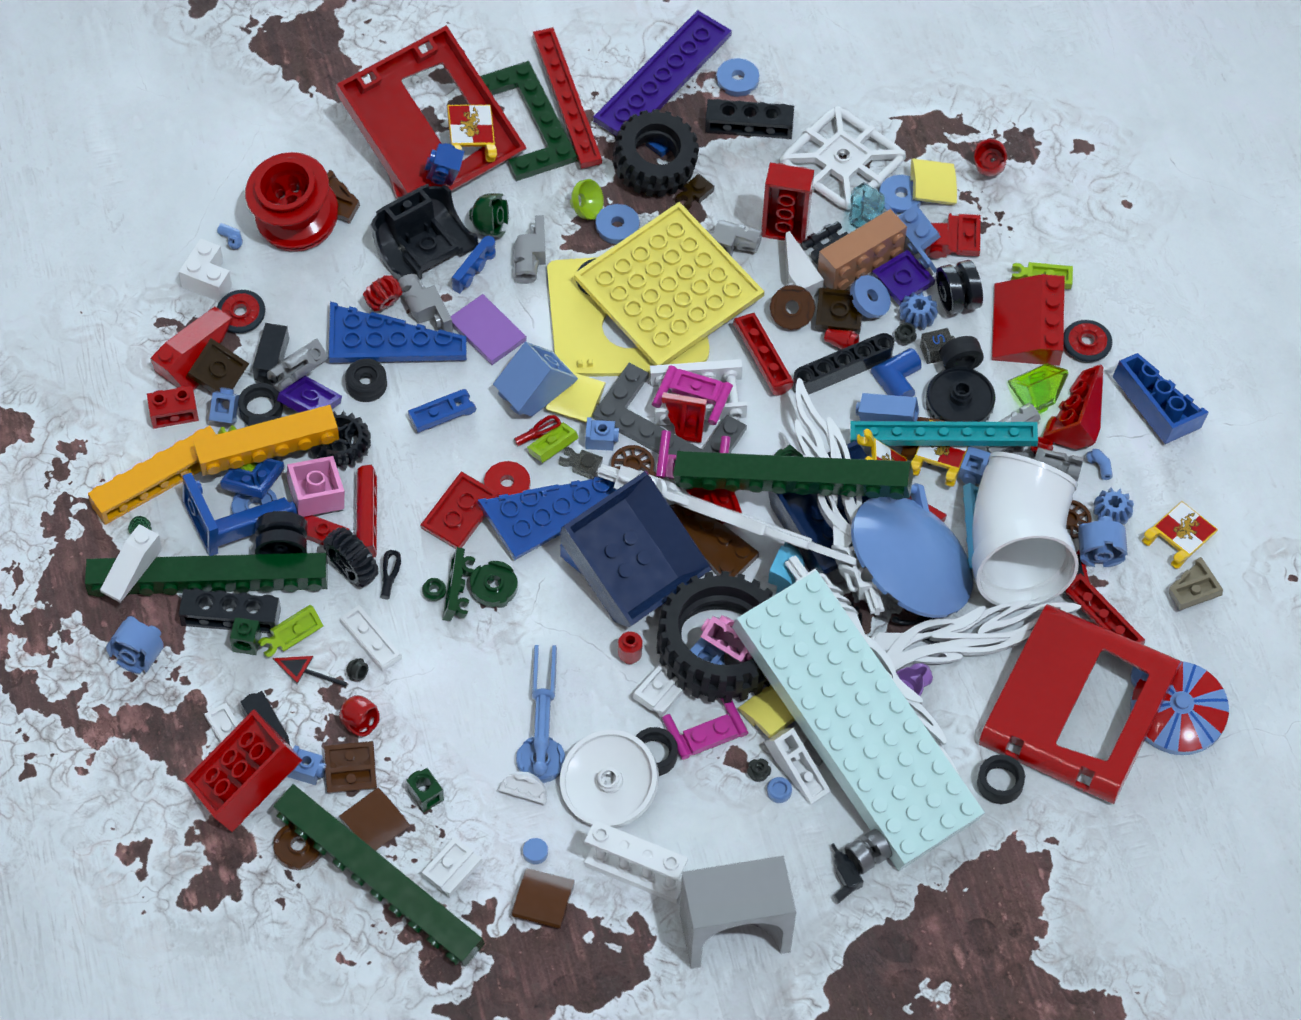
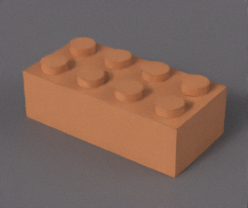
(862, 251)

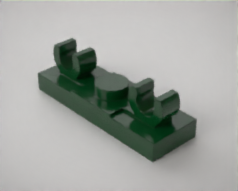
(457, 584)

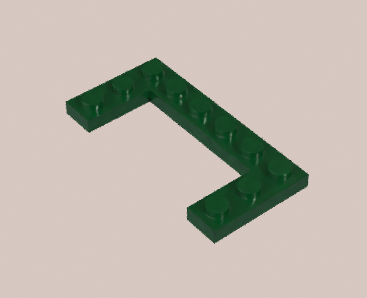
(558, 147)

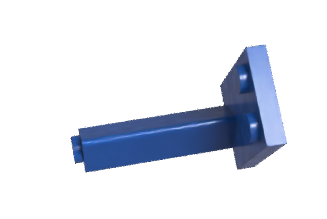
(229, 528)

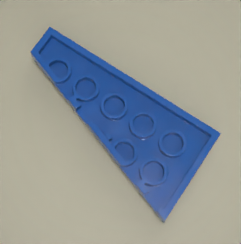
(388, 339)
(537, 514)

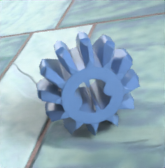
(918, 310)
(1114, 505)

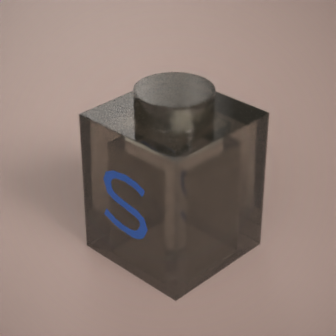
(932, 343)

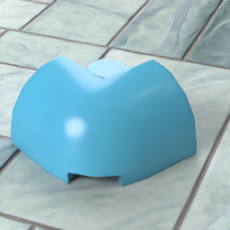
(779, 574)

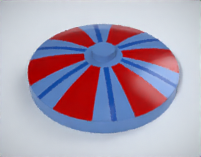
(1191, 713)

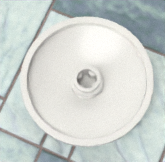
(609, 778)

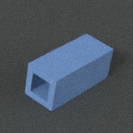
(887, 408)

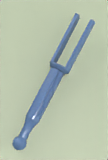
(542, 712)

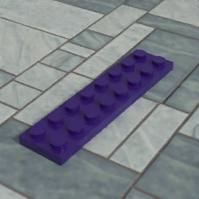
(665, 71)

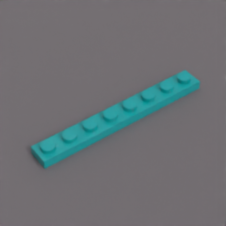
(948, 433)

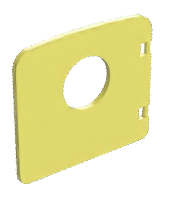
(580, 334)

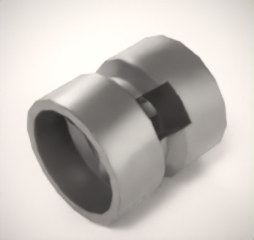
(868, 851)

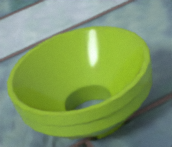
(591, 199)

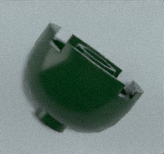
(489, 214)

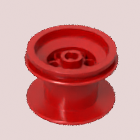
(300, 217)

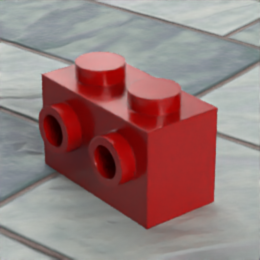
(172, 407)

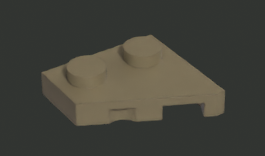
(1195, 586)

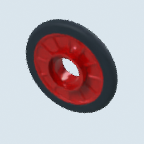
(246, 299)
(1087, 352)

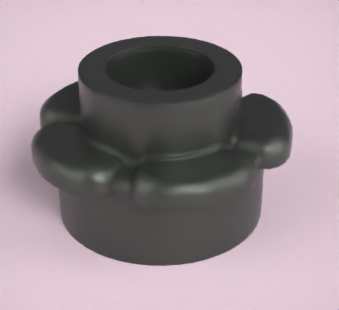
(906, 328)
(357, 669)
(756, 775)

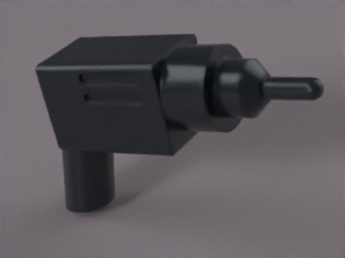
(847, 875)

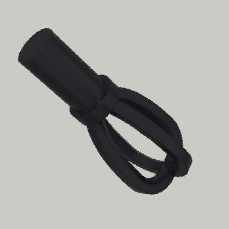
(389, 580)

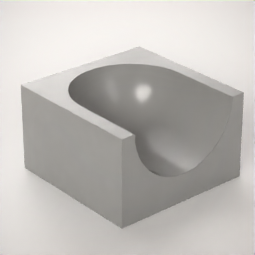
(735, 896)

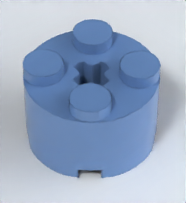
(1102, 542)
(135, 645)

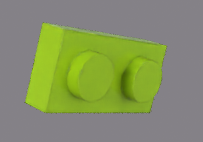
(552, 442)

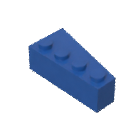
(1158, 400)

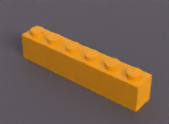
(266, 440)
(147, 479)

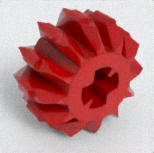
(382, 293)

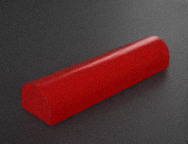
(763, 353)
(367, 507)
(1099, 609)

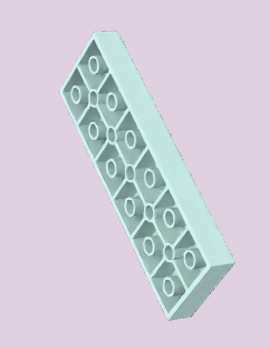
(857, 719)

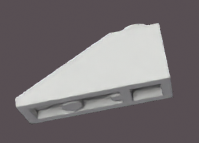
(800, 268)
(131, 563)
(797, 764)

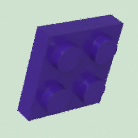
(903, 276)
(308, 395)

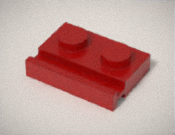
(964, 234)

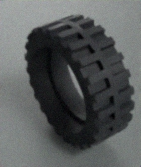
(692, 671)

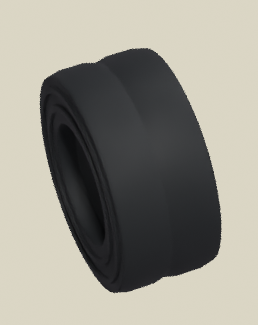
(962, 352)
(366, 392)

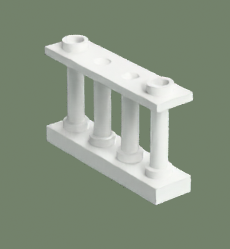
(719, 370)
(635, 861)

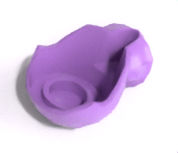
(916, 677)

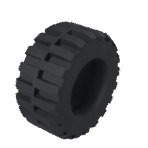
(662, 129)

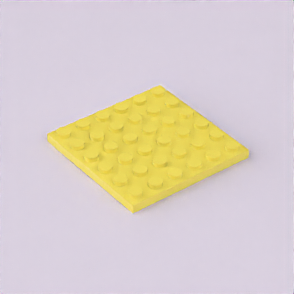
(668, 285)

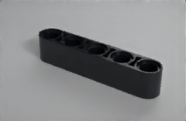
(851, 357)

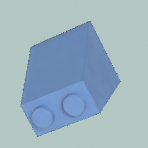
(533, 379)

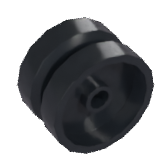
(959, 287)
(280, 533)

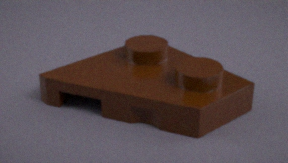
(347, 202)

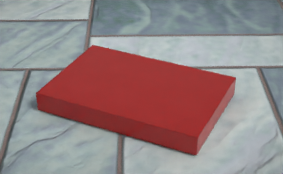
(457, 511)

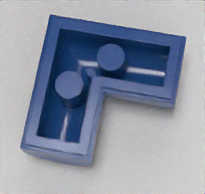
(893, 371)
(253, 483)

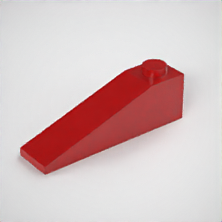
(181, 351)
(1080, 414)

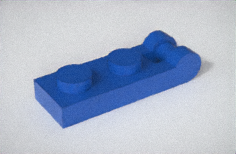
(474, 263)
(441, 410)

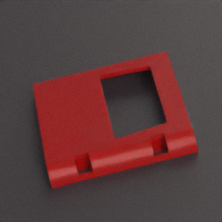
(396, 124)
(1047, 688)

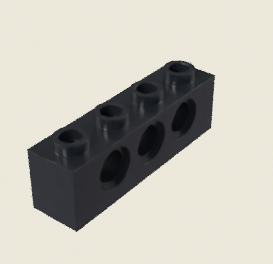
(749, 119)
(217, 617)

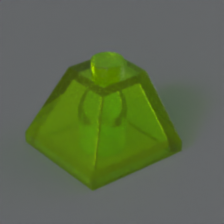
(1039, 386)

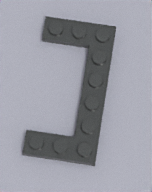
(643, 431)

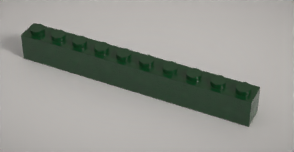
(793, 474)
(220, 572)
(379, 875)

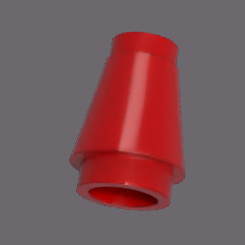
(841, 338)

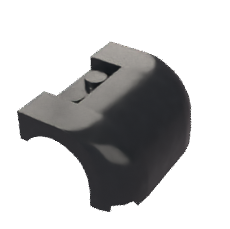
(420, 231)

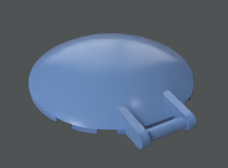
(912, 554)

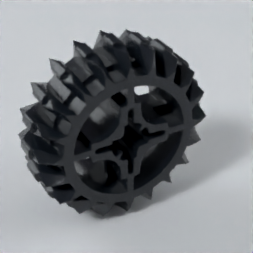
(342, 449)
(350, 557)

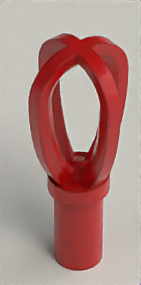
(535, 433)

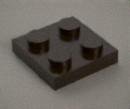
(837, 311)
(217, 367)

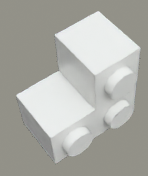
(203, 272)

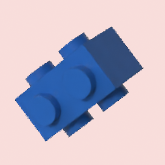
(444, 164)

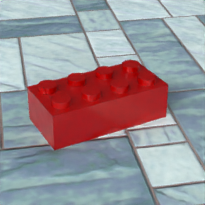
(787, 201)

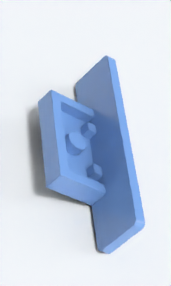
(919, 232)

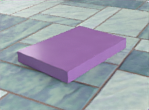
(487, 329)

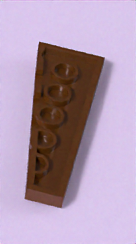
(716, 542)

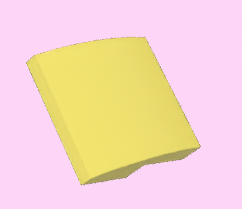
(933, 181)
(579, 399)
(767, 712)

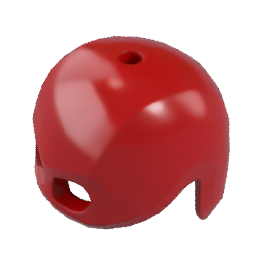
(988, 150)
(357, 714)

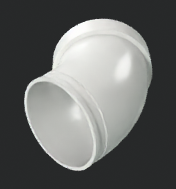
(1022, 531)

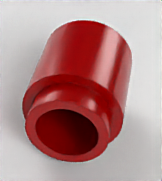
(630, 647)

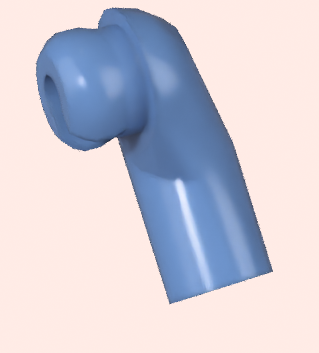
(233, 235)
(1103, 461)

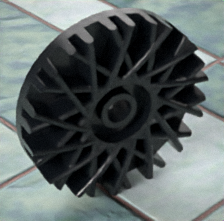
(960, 396)

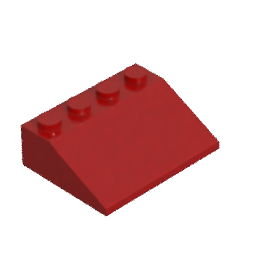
(1029, 320)
(242, 770)

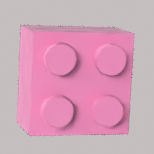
(315, 486)

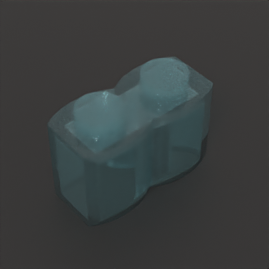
(866, 205)

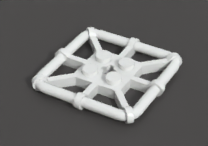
(842, 145)

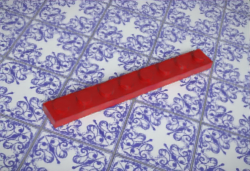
(567, 98)

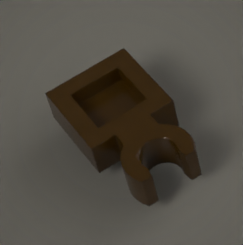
(696, 189)

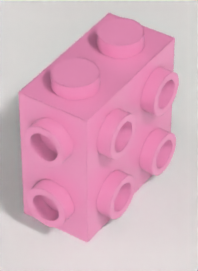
(721, 634)

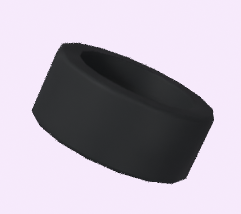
(255, 391)
(665, 737)
(1004, 762)

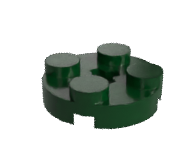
(495, 596)

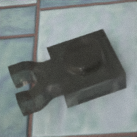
(583, 464)

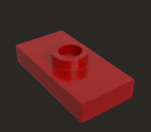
(319, 528)

